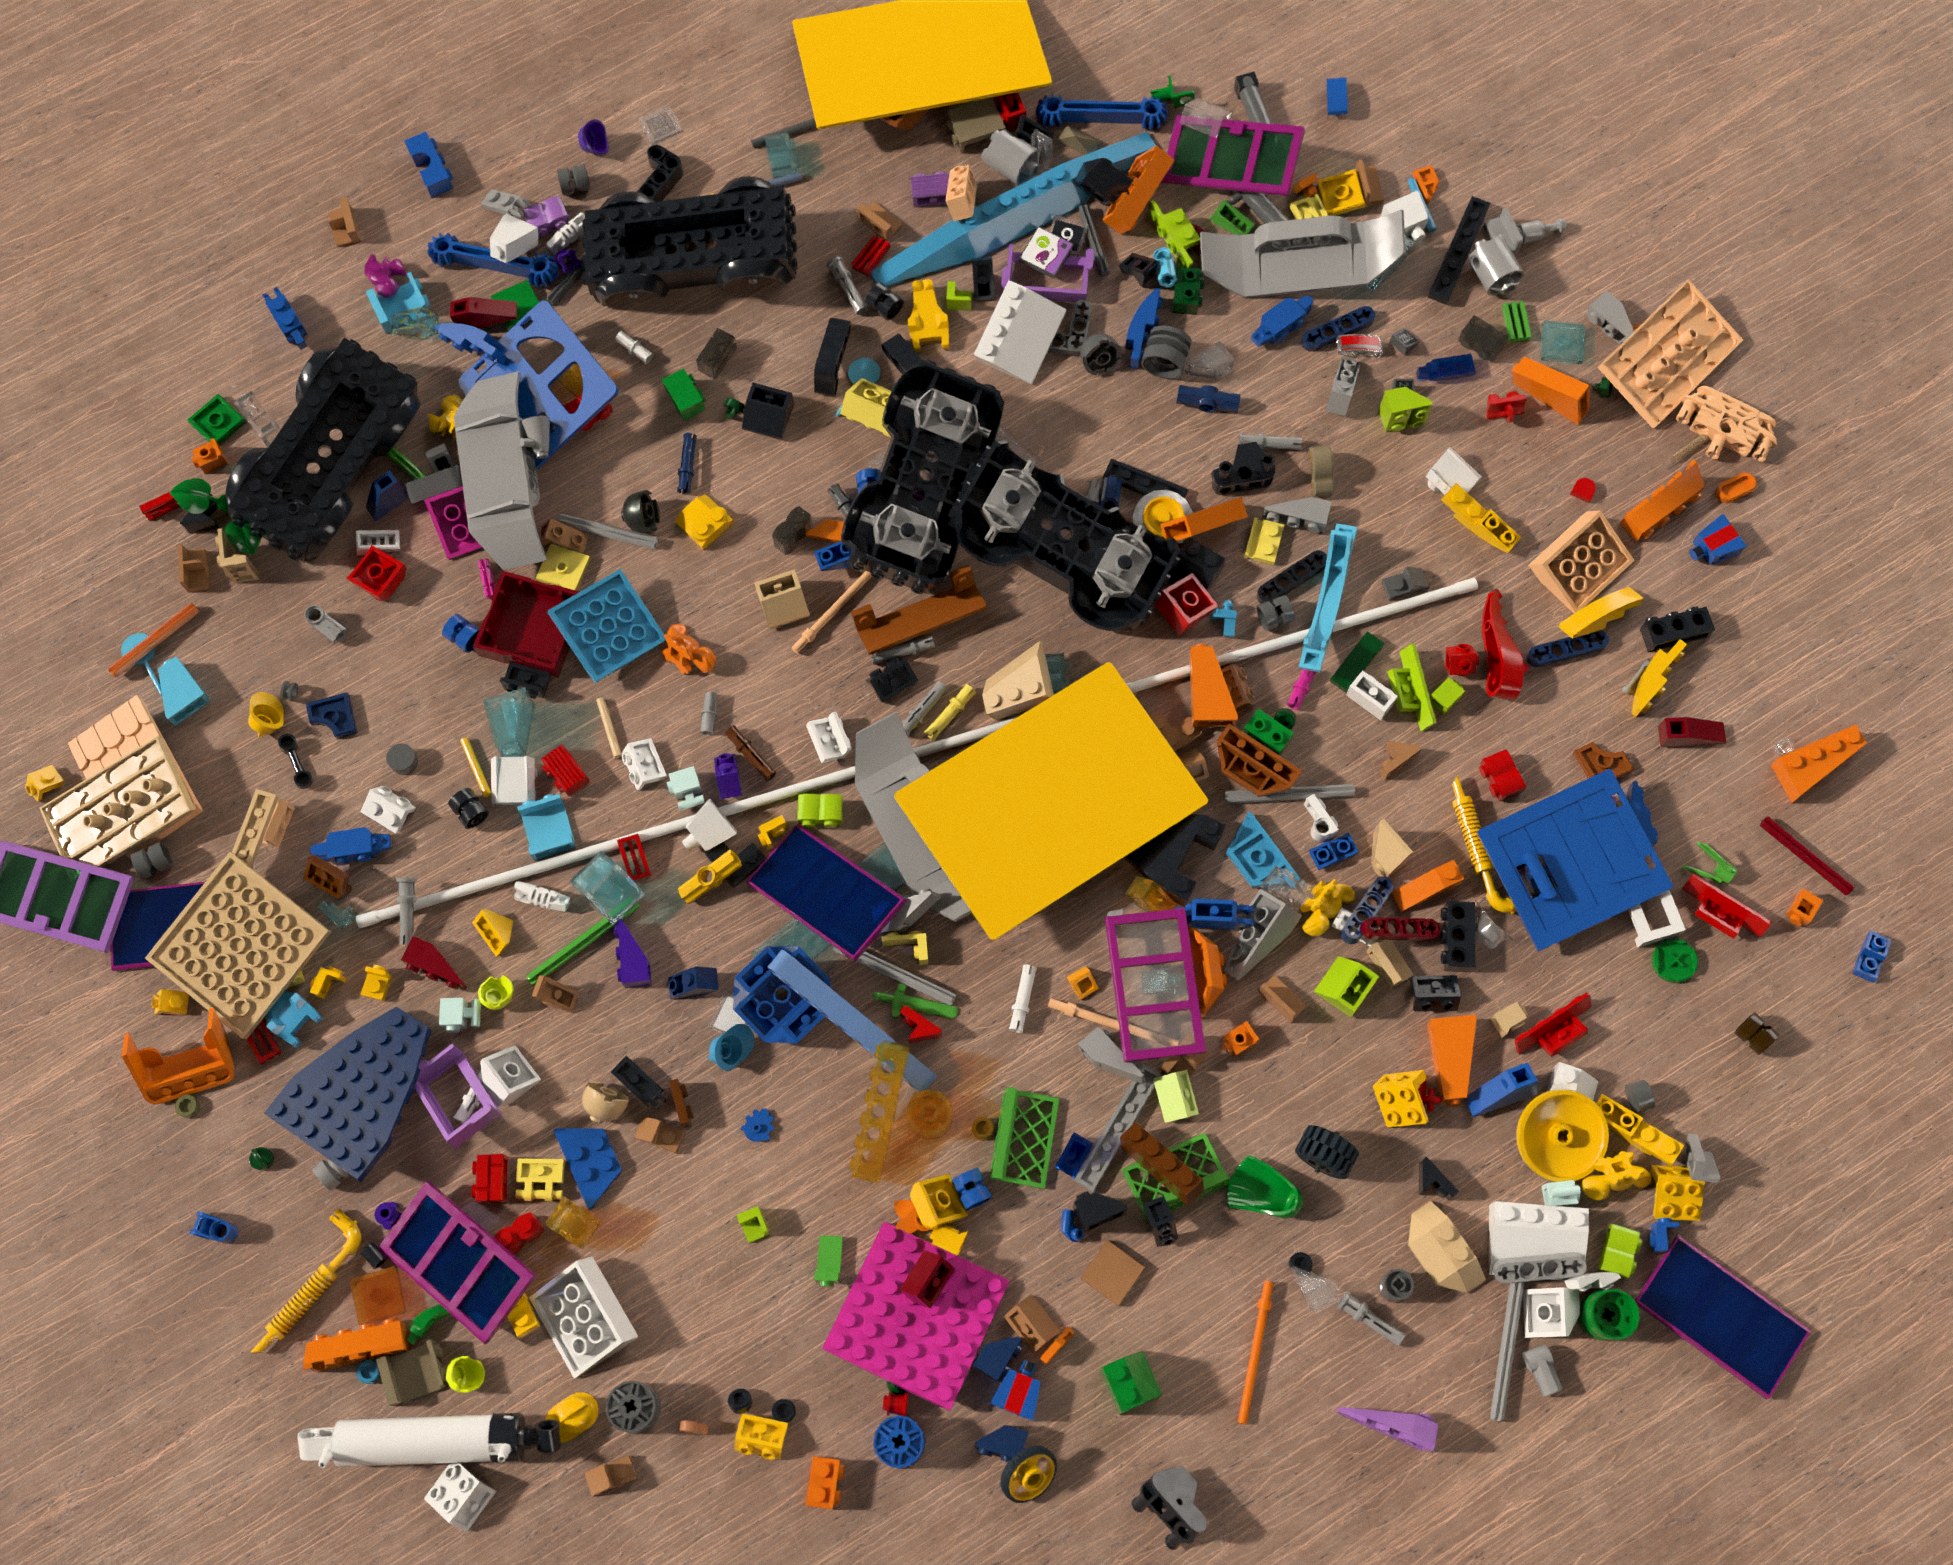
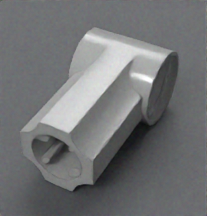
(325, 624)
(1540, 1363)

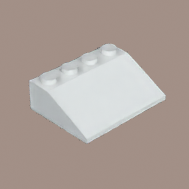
(1019, 332)
(1535, 1231)
(583, 1316)

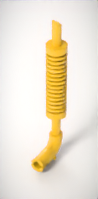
(1482, 864)
(314, 1287)

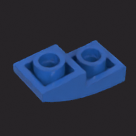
(1337, 96)
(1333, 851)
(1871, 956)

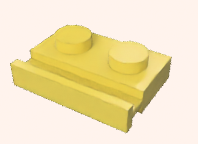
(1308, 208)
(1264, 541)

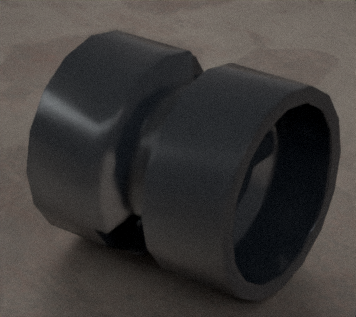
(884, 301)
(467, 806)

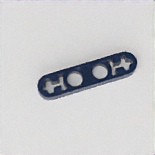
(1336, 326)
(1568, 650)
(1366, 909)

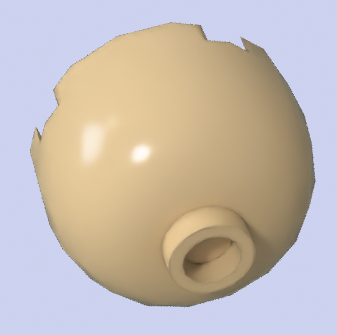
(603, 1103)

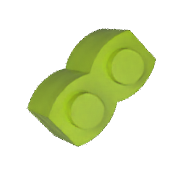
(820, 809)
(1619, 1251)

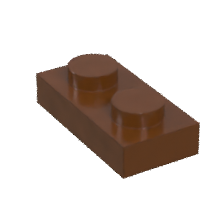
(684, 1112)

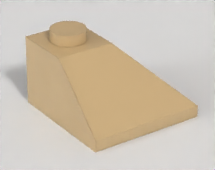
(1388, 850)

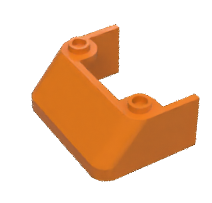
(184, 1072)

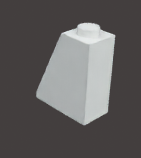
(512, 238)

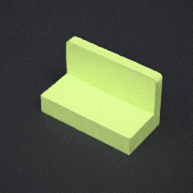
(1176, 1096)

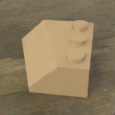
(1018, 685)

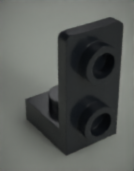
(1161, 1221)

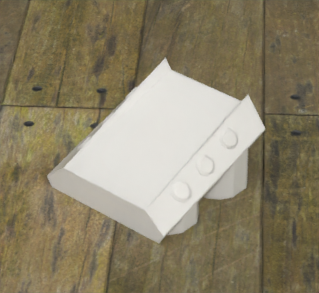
(1452, 470)
(512, 780)

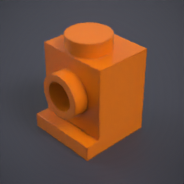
(209, 456)
(1808, 903)
(1233, 1047)

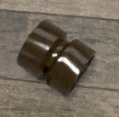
(1756, 1033)

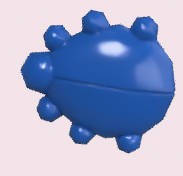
(758, 1125)

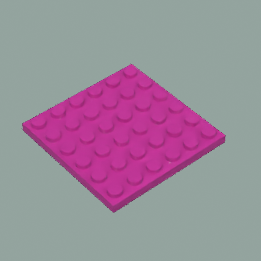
(907, 1342)

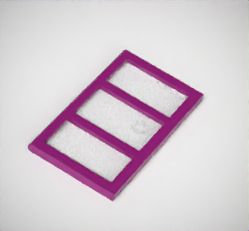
(1154, 985)

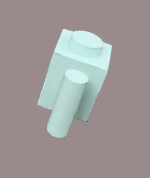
(686, 785)
(455, 1013)
(1561, 1193)

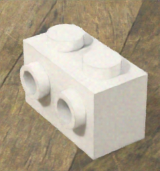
(1371, 695)

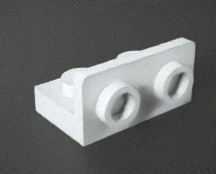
(643, 763)

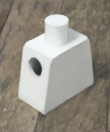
(1414, 214)
(708, 828)

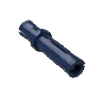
(686, 470)

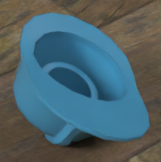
(731, 1047)

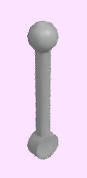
(1627, 689)

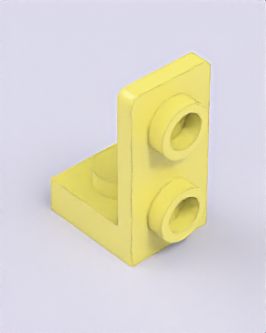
(913, 937)

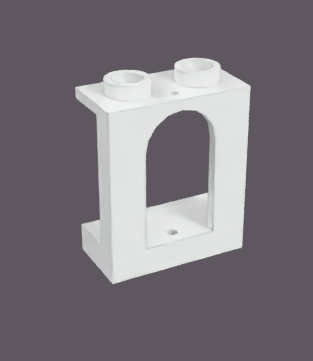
(1645, 935)

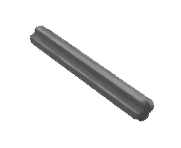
(1094, 240)
(565, 284)

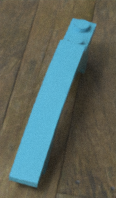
(1330, 596)

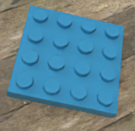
(607, 626)

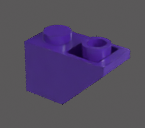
(727, 776)

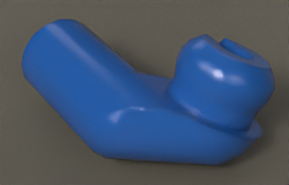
(1070, 1230)

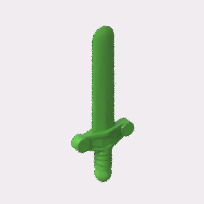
(898, 1000)

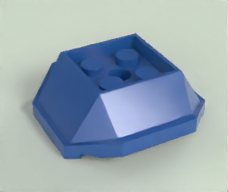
(765, 1014)

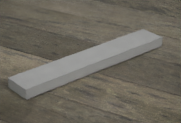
(1109, 1140)

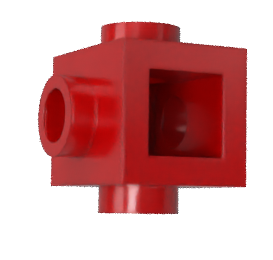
(1461, 660)

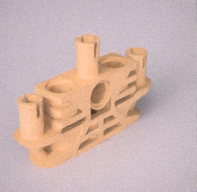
(1740, 421)

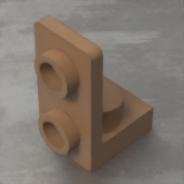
(563, 535)

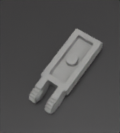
(505, 203)

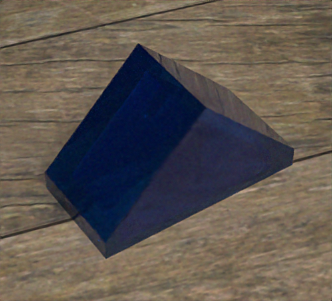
(1074, 1155)

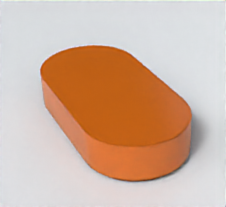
(1736, 487)

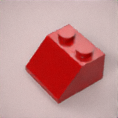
(1185, 604)

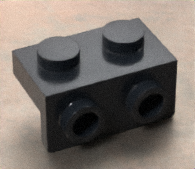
(522, 676)

